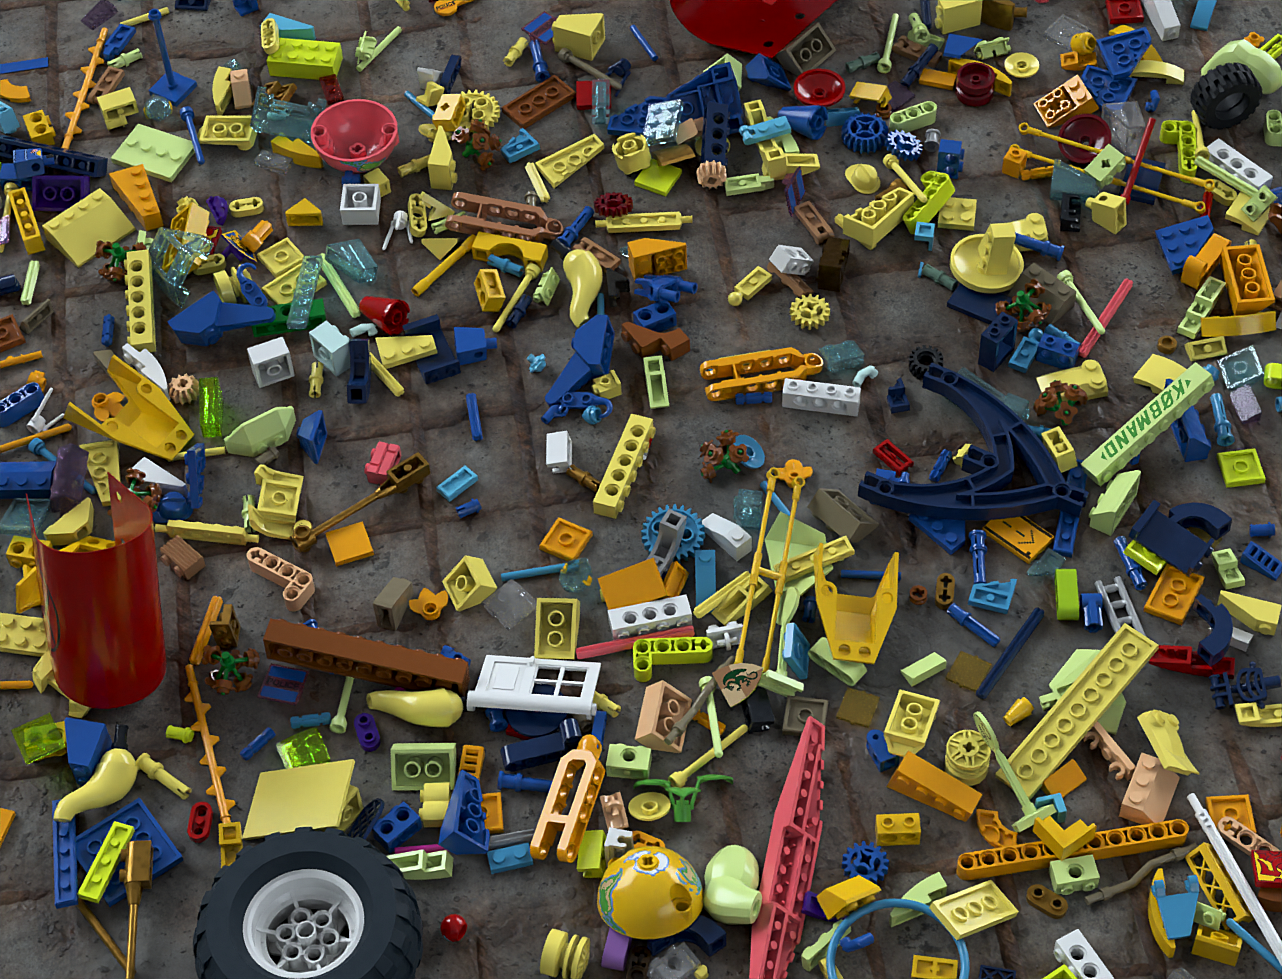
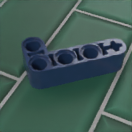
(542, 749)

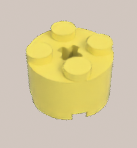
(631, 153)

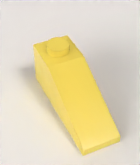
(1254, 613)

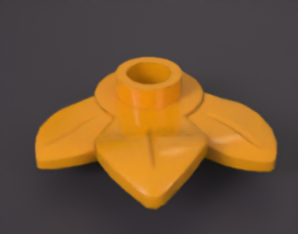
(107, 405)
(793, 469)
(429, 602)

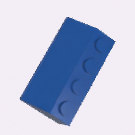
(1190, 434)
(26, 478)

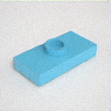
(457, 483)

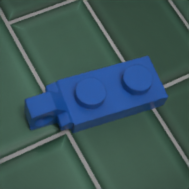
(118, 41)

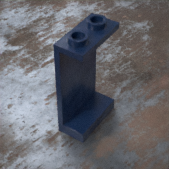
(438, 365)
(1170, 540)

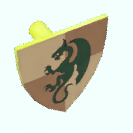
(738, 681)

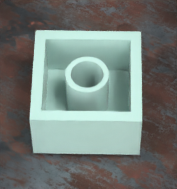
(331, 348)

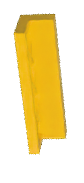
(1222, 878)

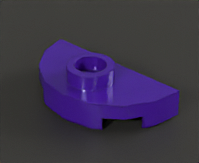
(218, 208)

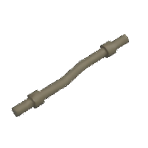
(680, 726)
(1107, 892)

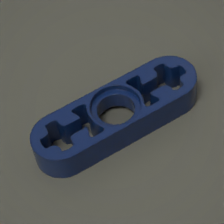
(450, 73)

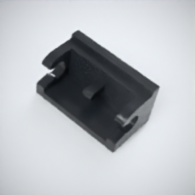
(1070, 213)
(758, 711)

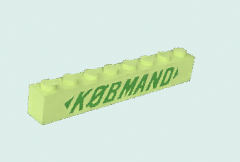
(1148, 424)

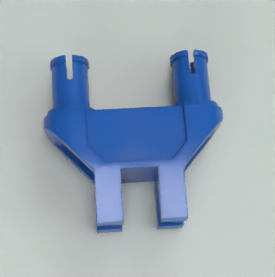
(664, 287)

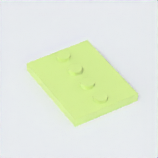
(158, 151)

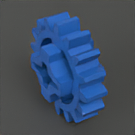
(903, 145)
(866, 862)

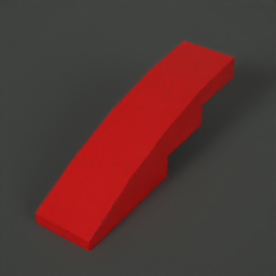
(1187, 661)

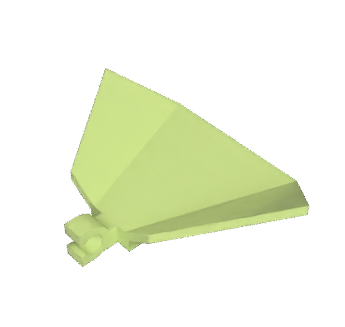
(802, 540)
(1065, 678)

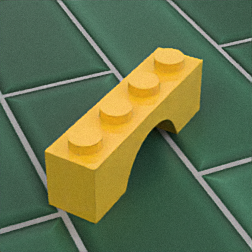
(526, 251)

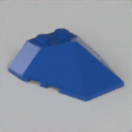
(714, 85)

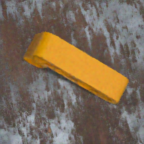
(1199, 268)

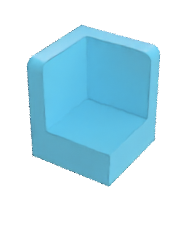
(925, 232)
(1057, 801)

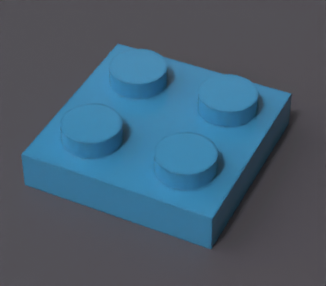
(796, 651)

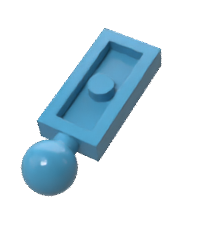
(1026, 351)

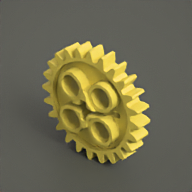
(484, 108)

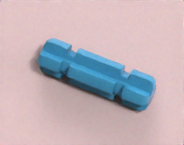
(310, 720)

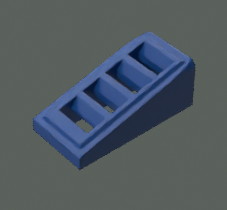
(1262, 554)

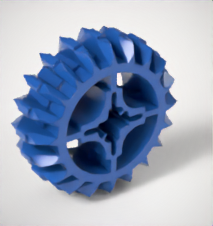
(864, 134)

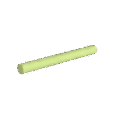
(380, 47)

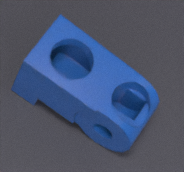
(879, 751)

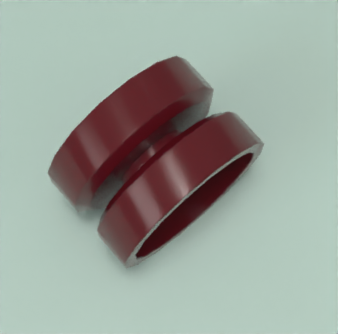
(975, 84)

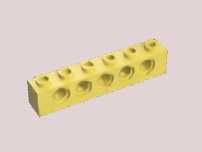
(140, 261)
(623, 466)

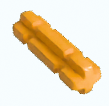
(1036, 173)
(703, 719)

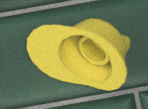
(863, 178)

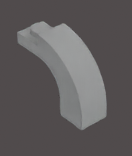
(668, 539)

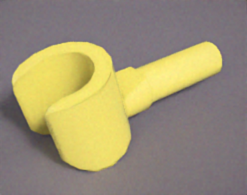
(701, 972)

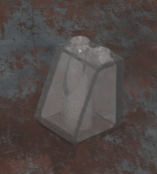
(1125, 125)

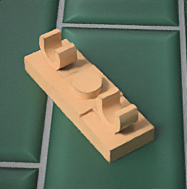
(1110, 752)

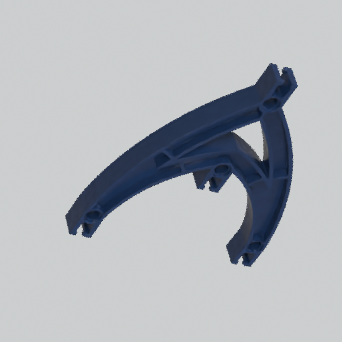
(977, 494)

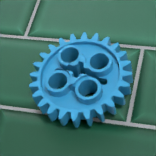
(693, 529)

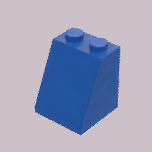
(85, 747)

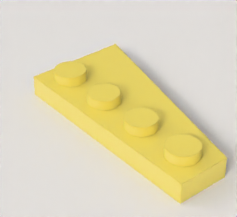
(568, 160)
(103, 458)

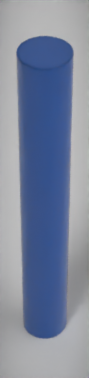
(643, 42)
(864, 574)

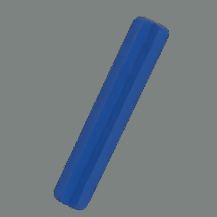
(474, 416)

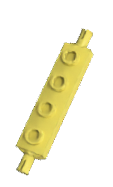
(644, 222)
(207, 532)

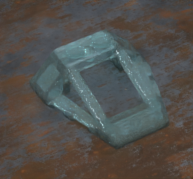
(172, 281)

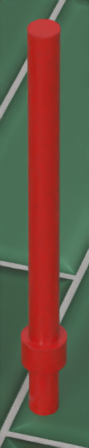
(1138, 159)

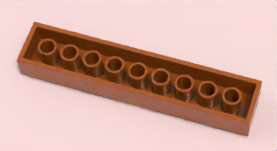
(364, 658)

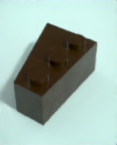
(833, 264)

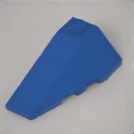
(463, 824)

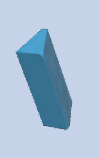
(837, 116)

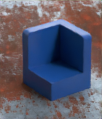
(245, 6)

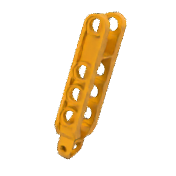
(734, 367)
(572, 824)

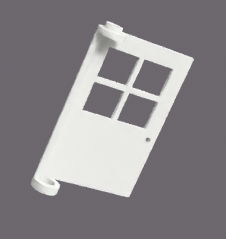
(509, 684)

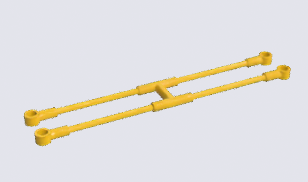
(1119, 182)
(757, 570)

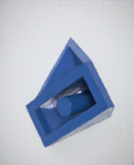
(958, 45)

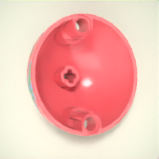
(355, 135)

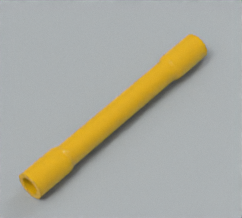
(425, 283)

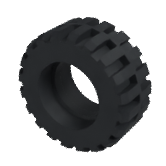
(1226, 95)

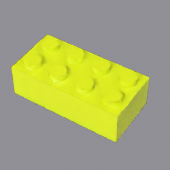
(305, 59)

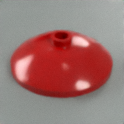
(819, 87)

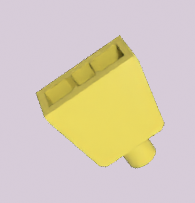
(1108, 211)

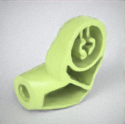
(1260, 62)
(732, 886)

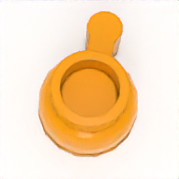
(37, 377)

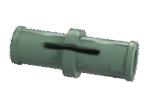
(862, 62)
(939, 277)

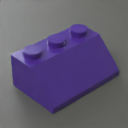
(58, 191)

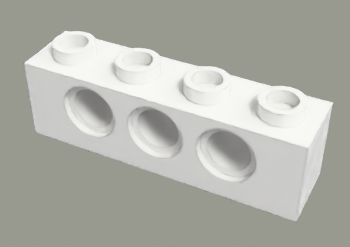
(1238, 165)
(821, 397)
(654, 610)
(1076, 945)

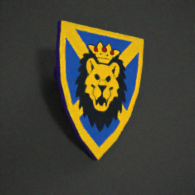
(236, 247)

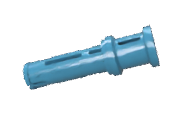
(1222, 425)

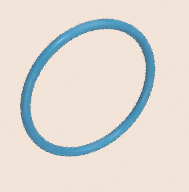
(881, 904)

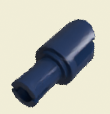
(9, 284)

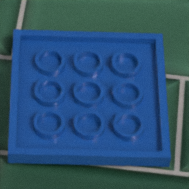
(146, 828)

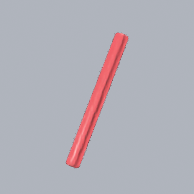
(1105, 317)
(627, 643)

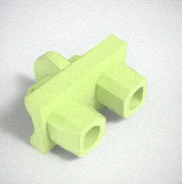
(1259, 203)

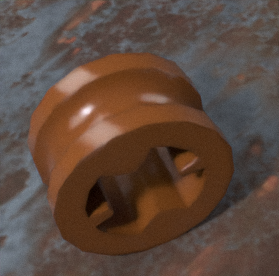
(883, 112)
(914, 598)

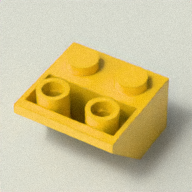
(847, 896)

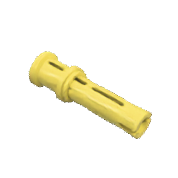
(156, 772)

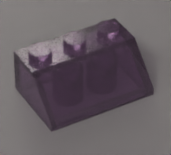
(68, 477)

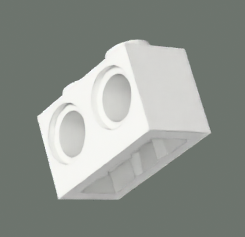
(791, 260)

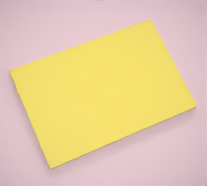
(299, 798)

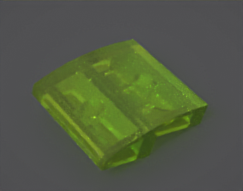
(38, 738)
(303, 749)

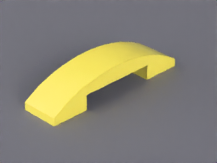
(1159, 69)
(1251, 715)

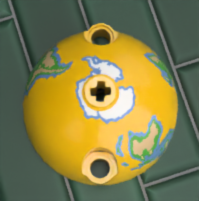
(641, 891)

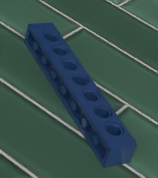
(64, 158)

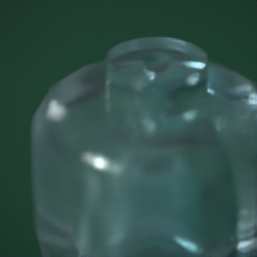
(233, 64)

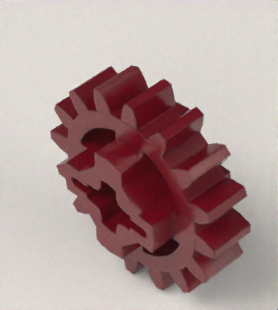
(613, 204)

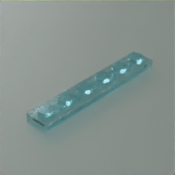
(304, 292)

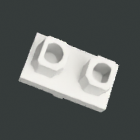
(725, 635)

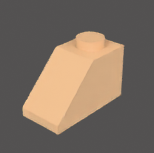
(241, 88)

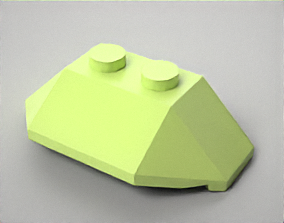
(261, 432)

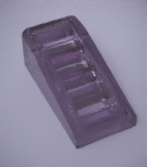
(103, 6)

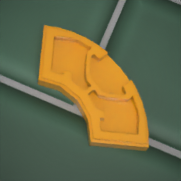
(14, 93)
(993, 830)

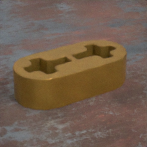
(940, 591)

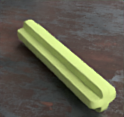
(30, 282)

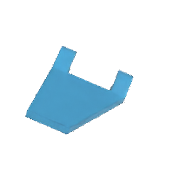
(1178, 909)

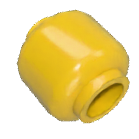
(1083, 43)

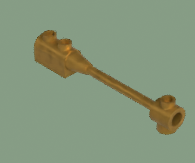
(399, 477)
(136, 877)

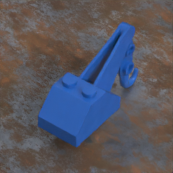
(210, 317)
(591, 360)

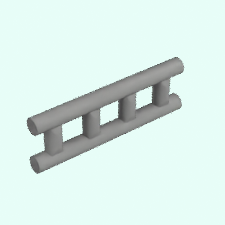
(1109, 607)

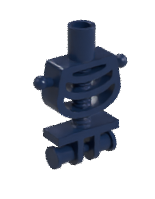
(1265, 684)

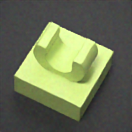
(142, 238)

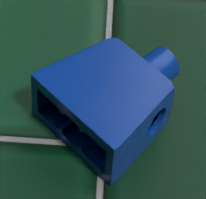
(472, 345)

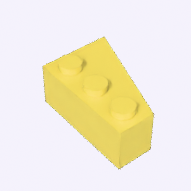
(997, 248)

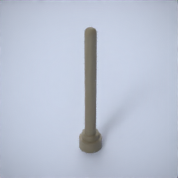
(566, 55)

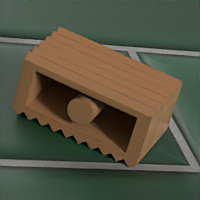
(182, 558)

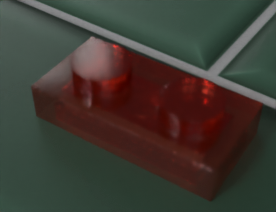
(331, 89)

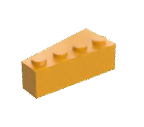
(137, 193)
(934, 787)

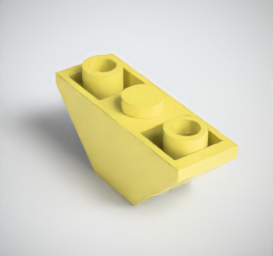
(72, 525)

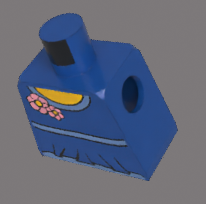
(31, 162)

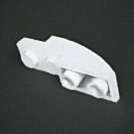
(147, 366)

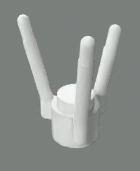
(399, 221)
(37, 423)

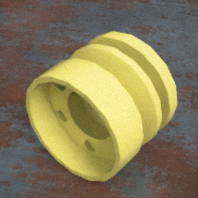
(229, 287)
(967, 757)
(560, 954)

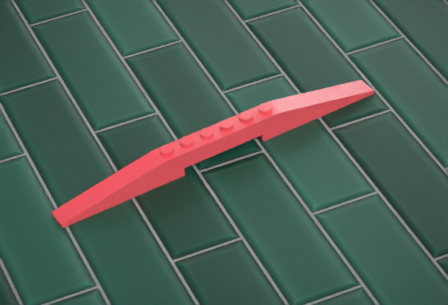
(790, 859)

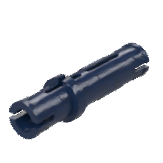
(915, 70)

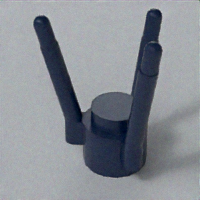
(620, 68)

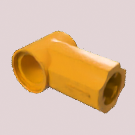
(255, 237)

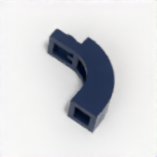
(360, 372)
(1202, 516)
(1215, 645)
(702, 932)

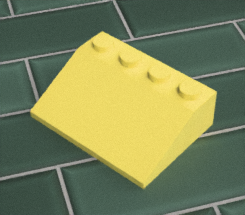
(84, 224)

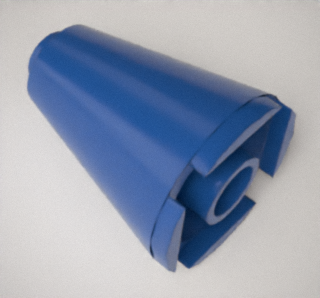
(806, 119)

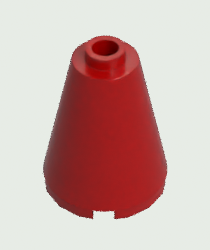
(386, 313)

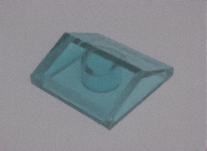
(1241, 368)

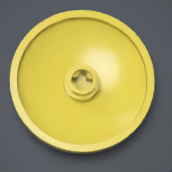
(967, 269)

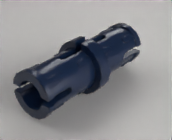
(519, 311)

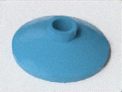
(753, 450)

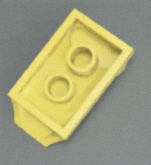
(227, 131)
(1087, 376)
(910, 723)
(1162, 733)

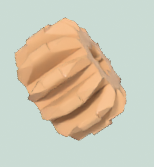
(711, 174)
(184, 389)

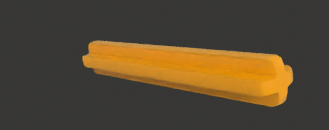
(205, 631)

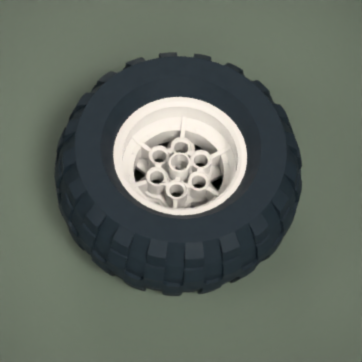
(286, 880)

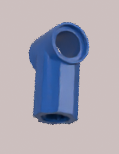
(1092, 605)

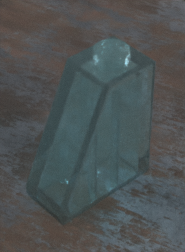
(600, 101)
(1072, 182)
(352, 259)

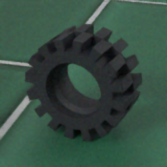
(923, 354)

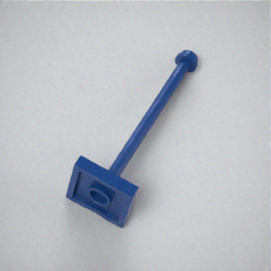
(171, 84)

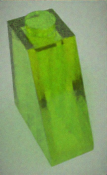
(210, 407)

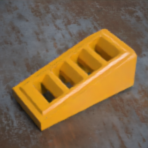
(472, 754)

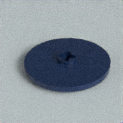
(534, 723)

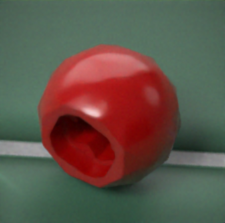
(453, 927)

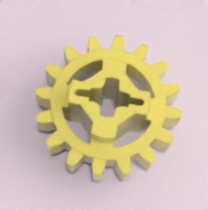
(809, 311)

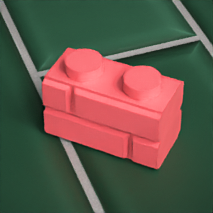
(382, 459)

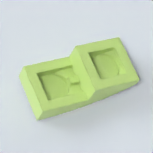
(1227, 569)

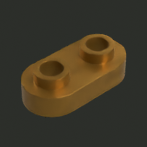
(1045, 901)

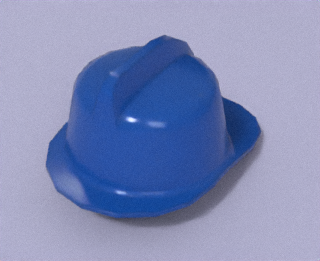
(172, 507)

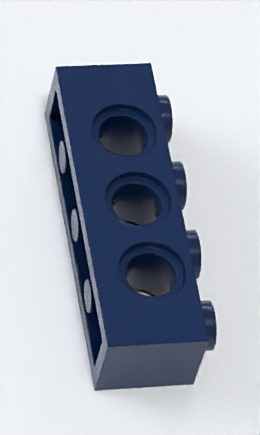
(714, 113)

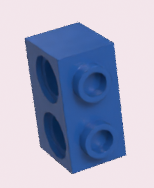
(949, 158)
(656, 316)
(1057, 352)
(400, 830)

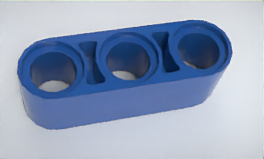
(20, 403)

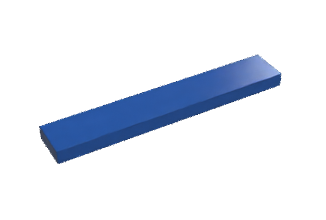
(1068, 523)
(64, 861)

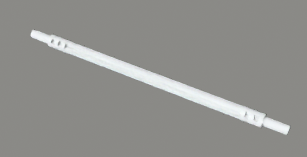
(1237, 876)

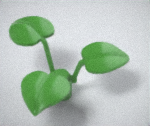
(682, 808)

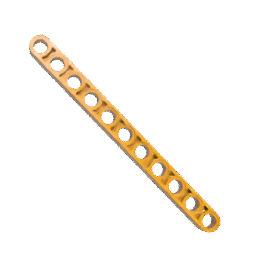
(1102, 840)

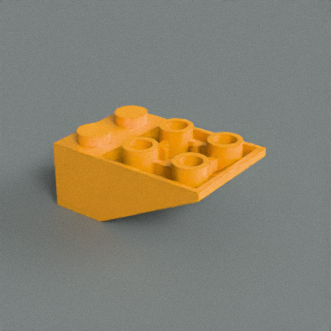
(1065, 102)
(656, 257)

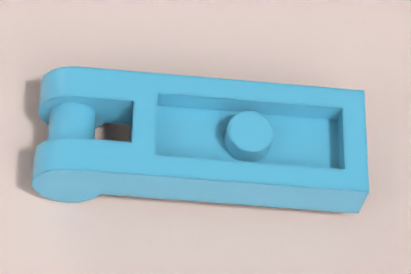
(765, 130)

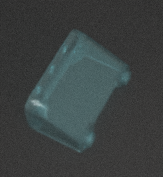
(284, 117)

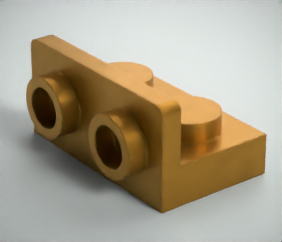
(227, 629)

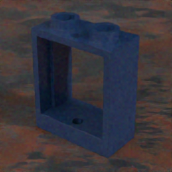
(997, 342)

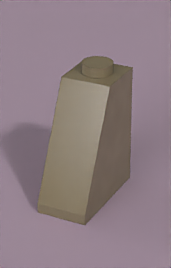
(392, 603)

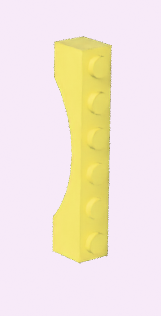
(770, 152)

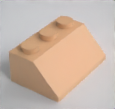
(659, 712)
(1149, 792)

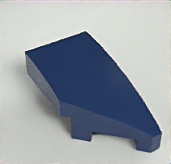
(897, 398)

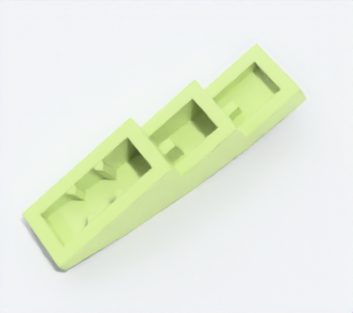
(1201, 307)

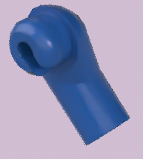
(1155, 98)
(554, 412)
(857, 943)

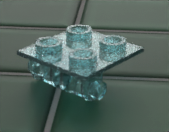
(837, 354)

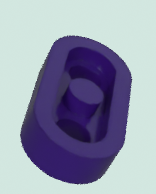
(367, 730)

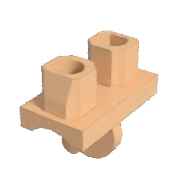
(614, 811)

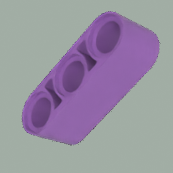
(616, 950)

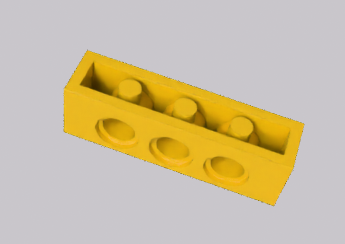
(26, 221)

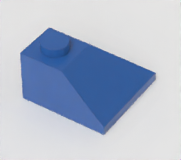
(767, 73)
(313, 435)

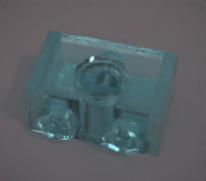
(748, 508)

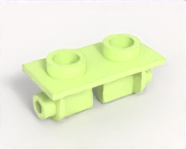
(999, 45)
(365, 48)
(546, 287)
(1209, 916)

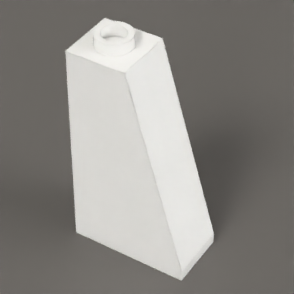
(1163, 18)

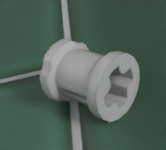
(932, 136)

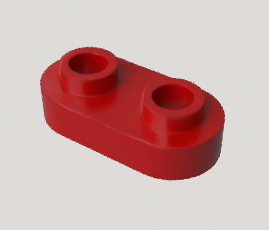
(198, 823)

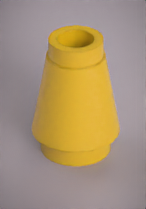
(1020, 710)

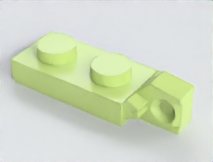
(747, 184)
(819, 950)

